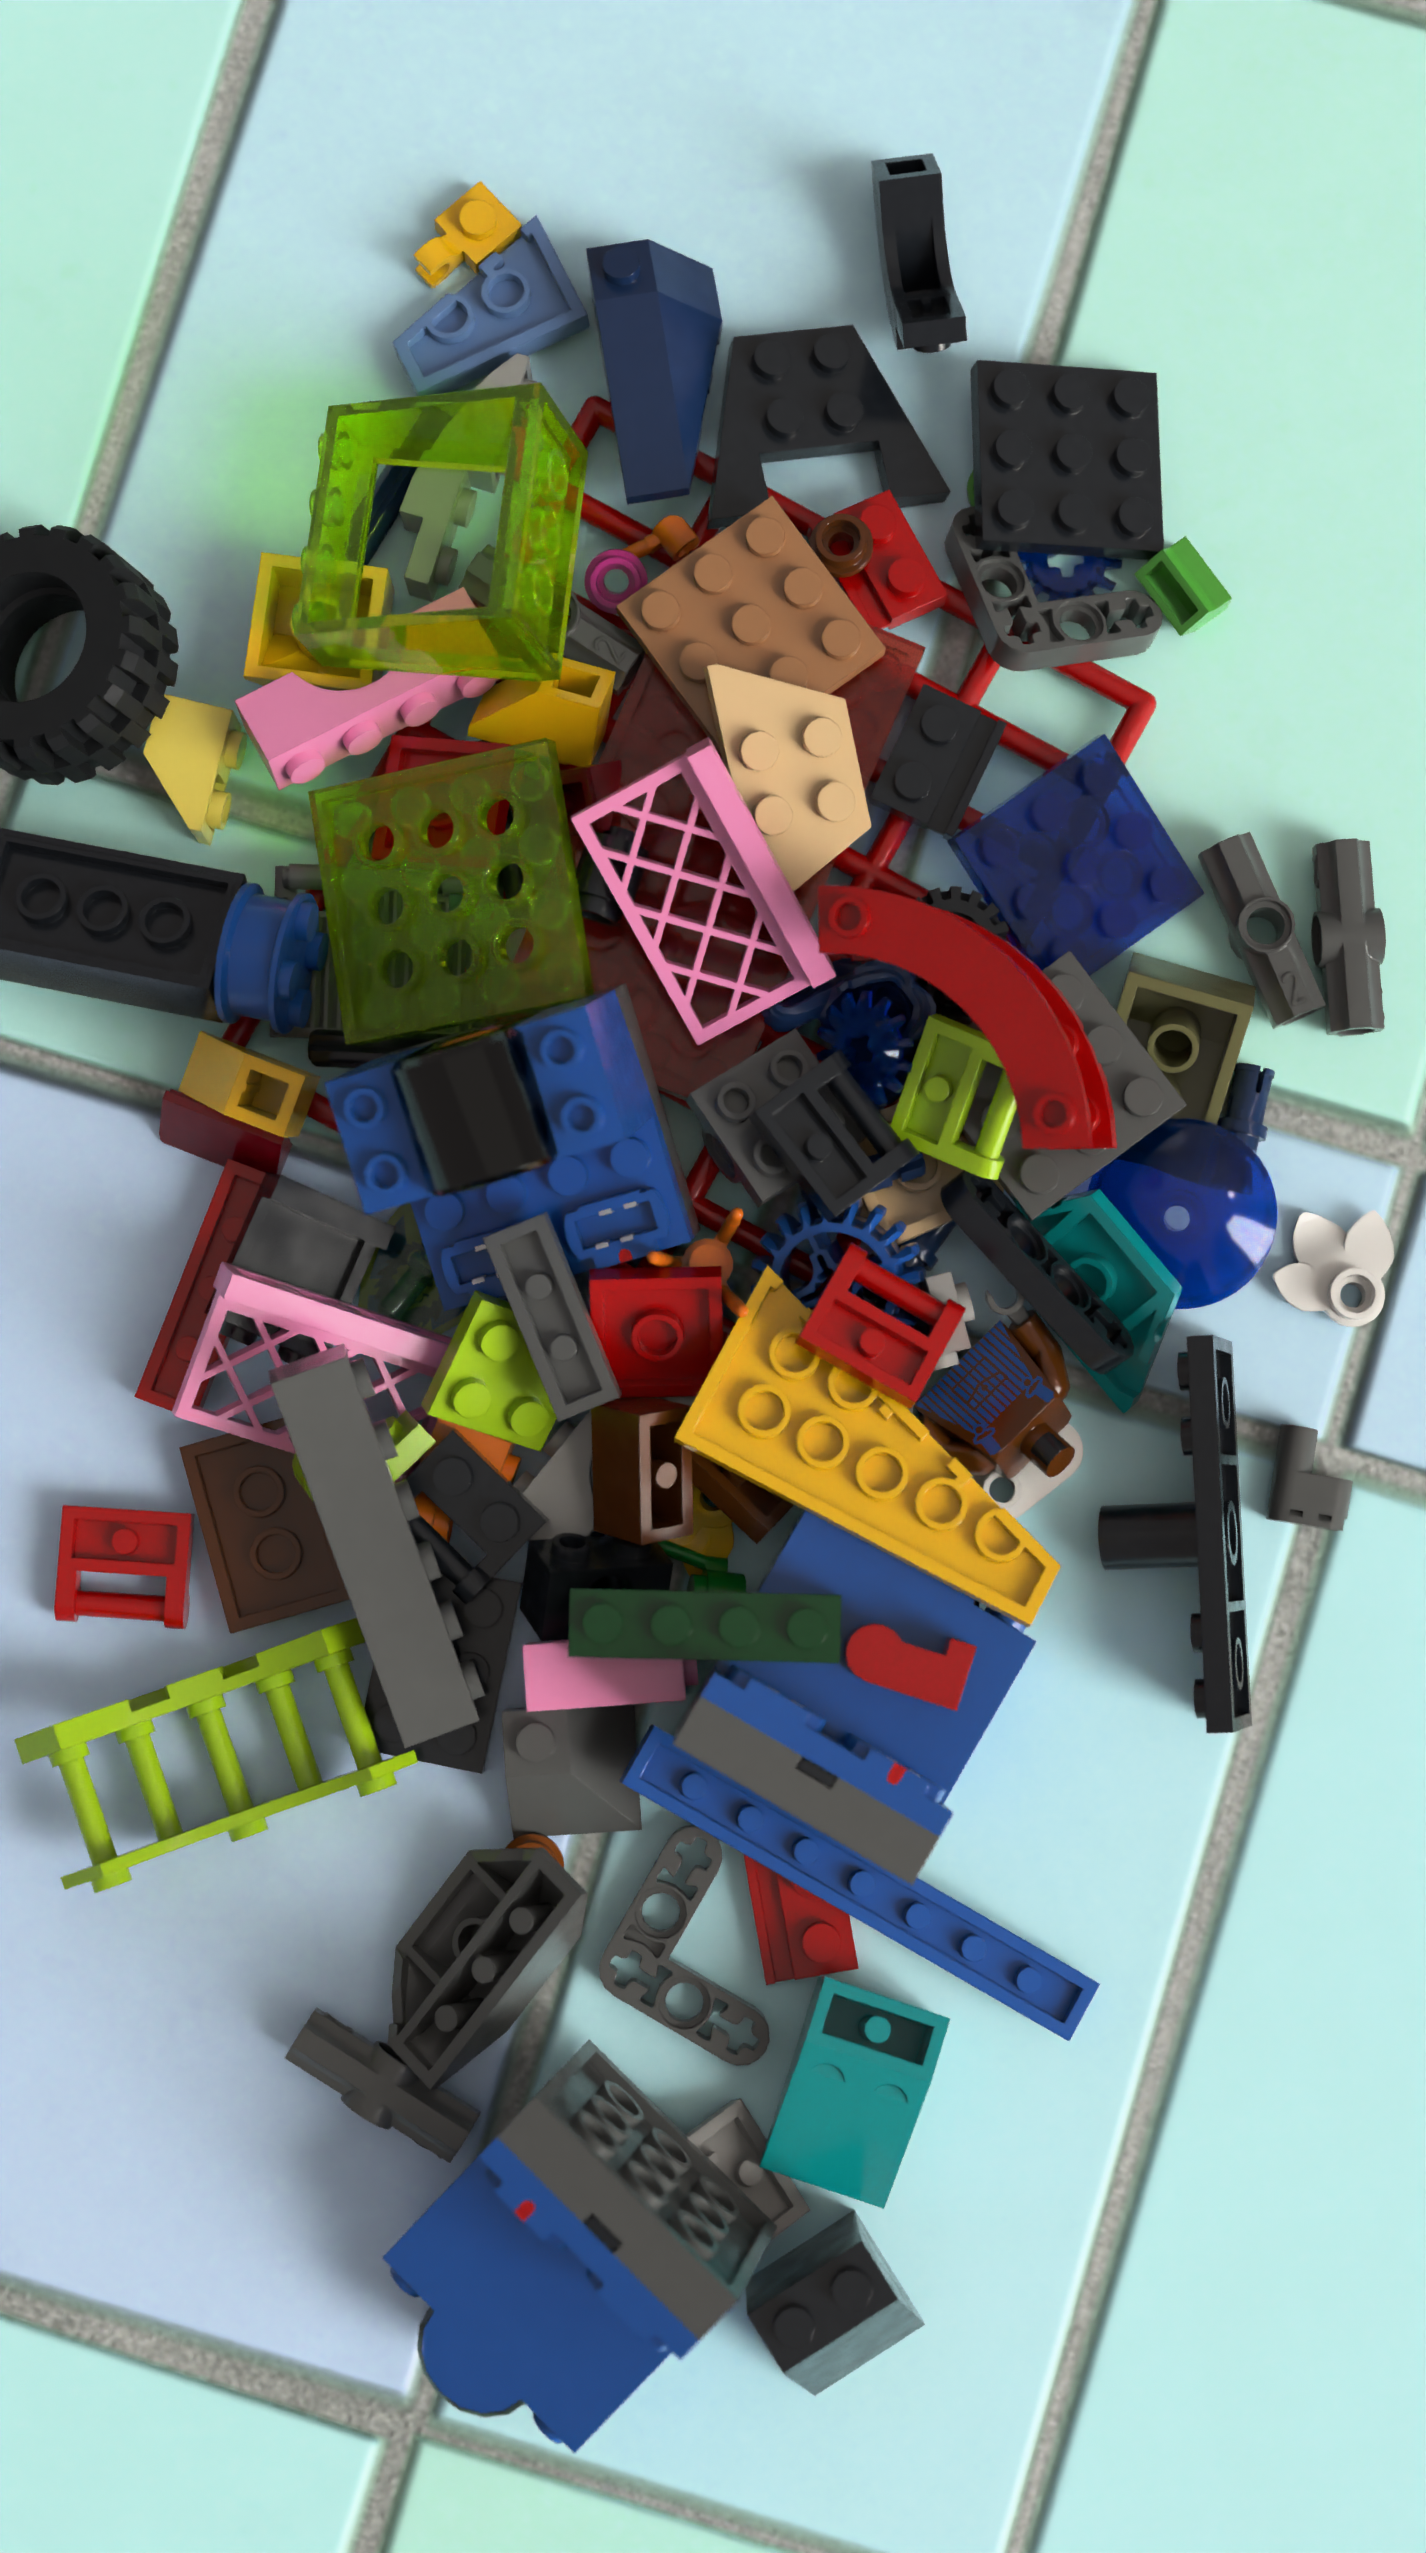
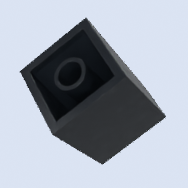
(830, 2305)

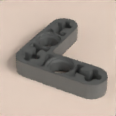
(1041, 621)
(657, 1945)

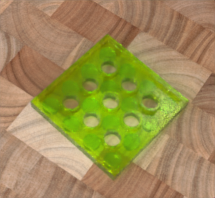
(546, 904)

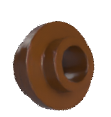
(842, 528)

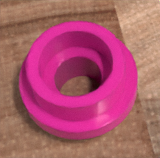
(604, 562)

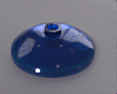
(1220, 1187)

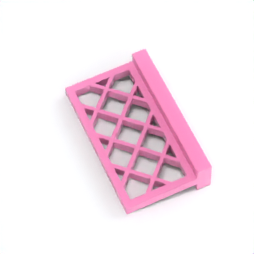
(753, 864)
(305, 1314)

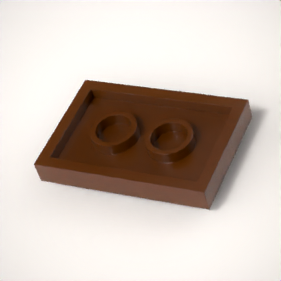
(260, 1531)

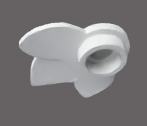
(1333, 1258)

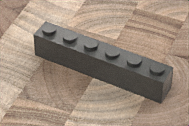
(374, 1543)

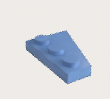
(509, 308)

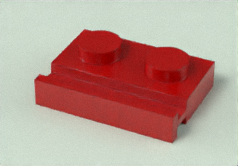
(899, 577)
(796, 1929)

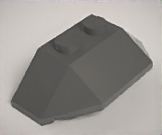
(480, 1956)

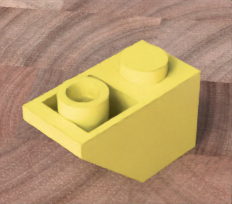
(193, 760)

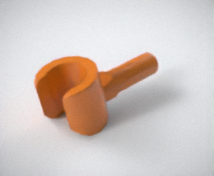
(670, 533)

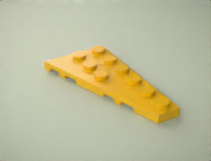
(857, 1460)

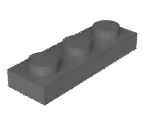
(552, 1316)

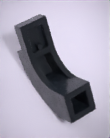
(915, 254)

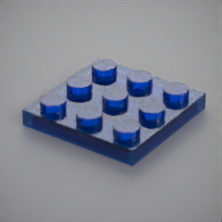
(1077, 861)

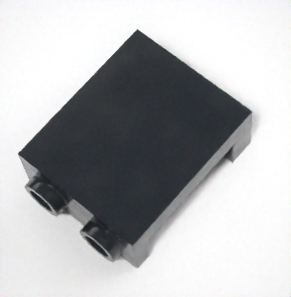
(306, 1243)

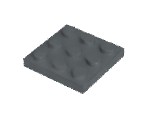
(1137, 1089)

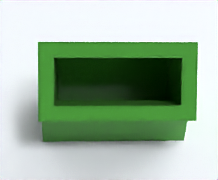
(1183, 587)

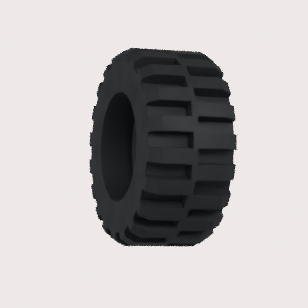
(121, 667)

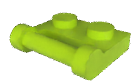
(942, 1093)

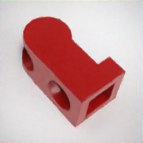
(884, 1660)

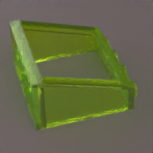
(485, 430)

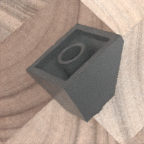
(568, 1770)

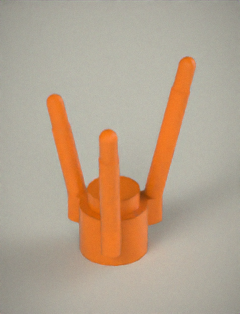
(710, 1253)

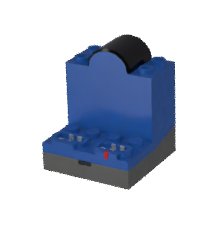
(517, 1124)
(841, 1749)
(575, 2255)

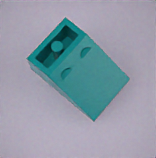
(853, 2091)

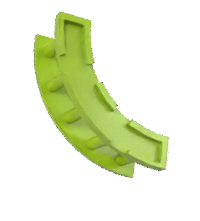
(203, 1699)

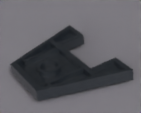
(811, 399)

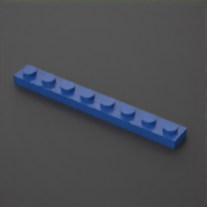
(906, 1913)

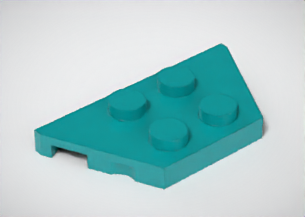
(1122, 1274)

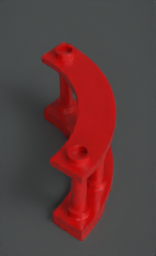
(1018, 1008)

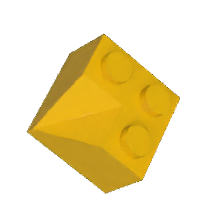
(272, 644)

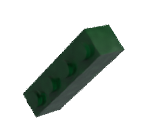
(704, 1625)

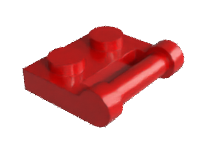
(870, 1341)
(124, 1544)

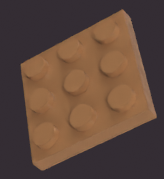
(753, 605)

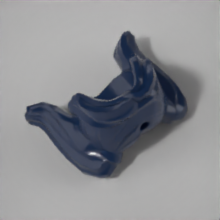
(854, 977)

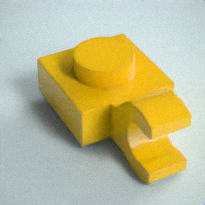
(469, 234)

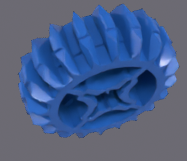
(829, 1252)

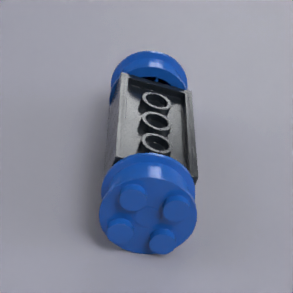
(155, 933)

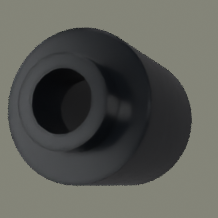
(594, 894)

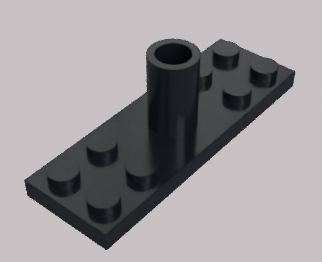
(1200, 1534)

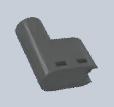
(1297, 1493)

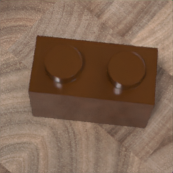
(640, 1471)

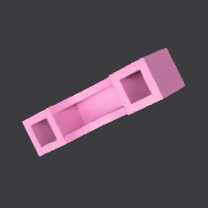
(310, 727)

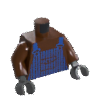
(1004, 1399)

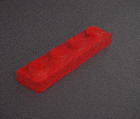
(186, 1312)

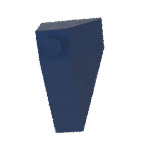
(658, 353)

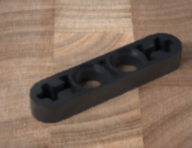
(1037, 1271)

